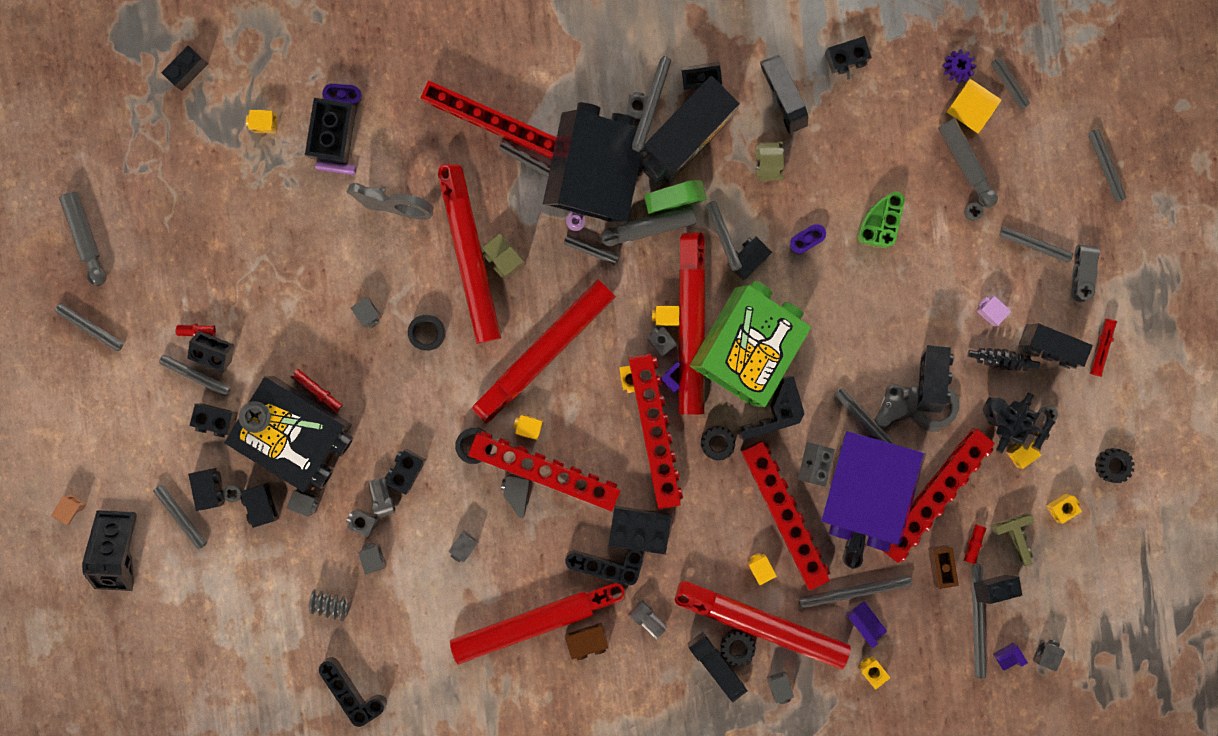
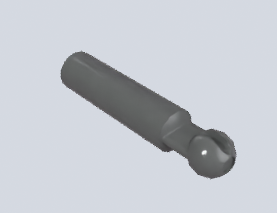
(968, 162)
(649, 226)
(82, 237)

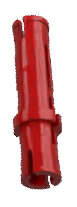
(1103, 347)
(313, 388)

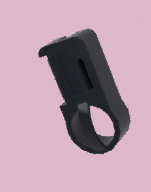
(856, 546)

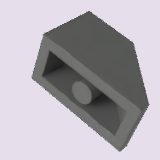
(516, 493)

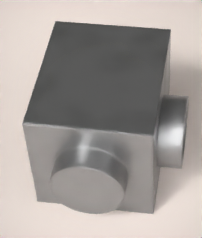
(661, 340)

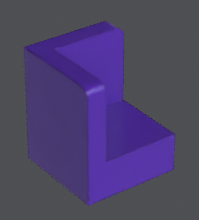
(1010, 656)

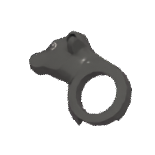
(396, 203)
(902, 403)

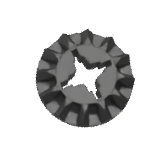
(245, 416)

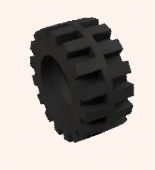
(718, 455)
(1103, 465)
(737, 659)

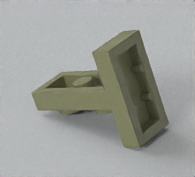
(1017, 535)

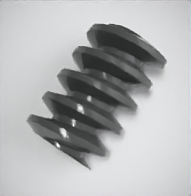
(329, 606)

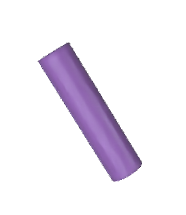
(335, 167)

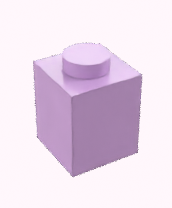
(993, 310)

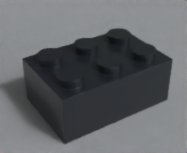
(330, 131)
(1055, 346)
(934, 379)
(639, 530)

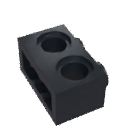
(846, 51)
(210, 351)
(213, 415)
(409, 474)

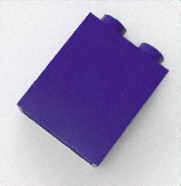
(872, 490)

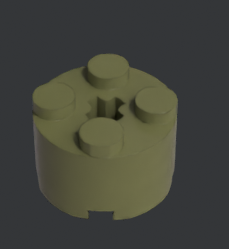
(771, 161)

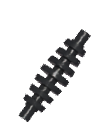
(1004, 359)

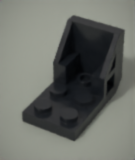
(785, 398)
(107, 558)

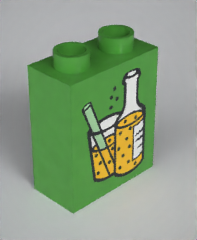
(751, 344)

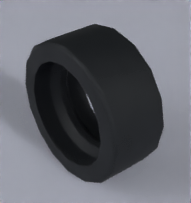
(412, 328)
(459, 446)

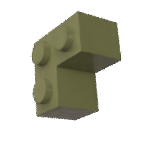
(503, 255)

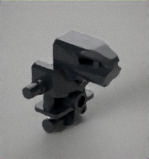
(1017, 423)

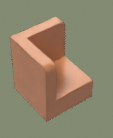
(67, 508)

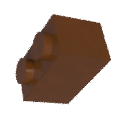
(943, 566)
(587, 641)

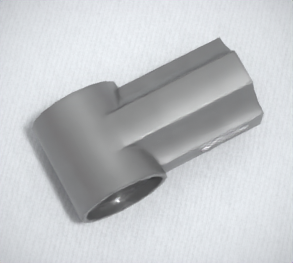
(382, 502)
(644, 616)

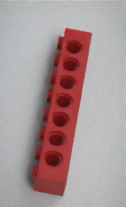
(488, 119)
(937, 484)
(664, 498)
(606, 500)
(811, 578)

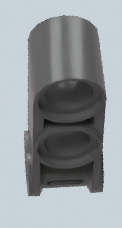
(1085, 272)

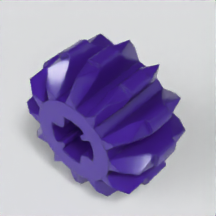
(961, 73)

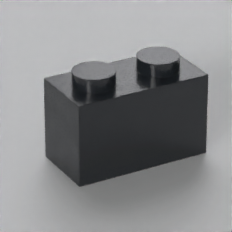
(184, 68)
(696, 75)
(751, 256)
(206, 489)
(259, 505)
(998, 589)

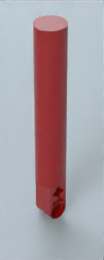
(468, 253)
(691, 321)
(544, 350)
(531, 623)
(762, 624)

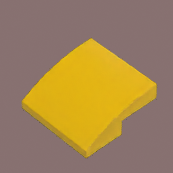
(973, 105)

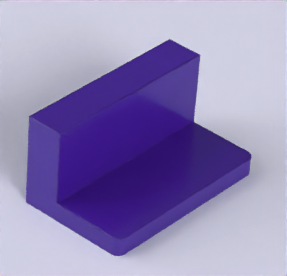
(667, 380)
(866, 623)

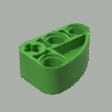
(675, 196)
(876, 223)

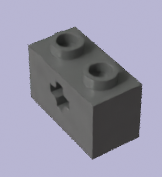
(816, 464)

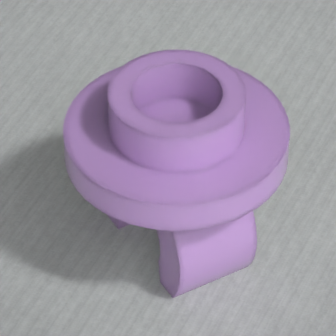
(575, 221)

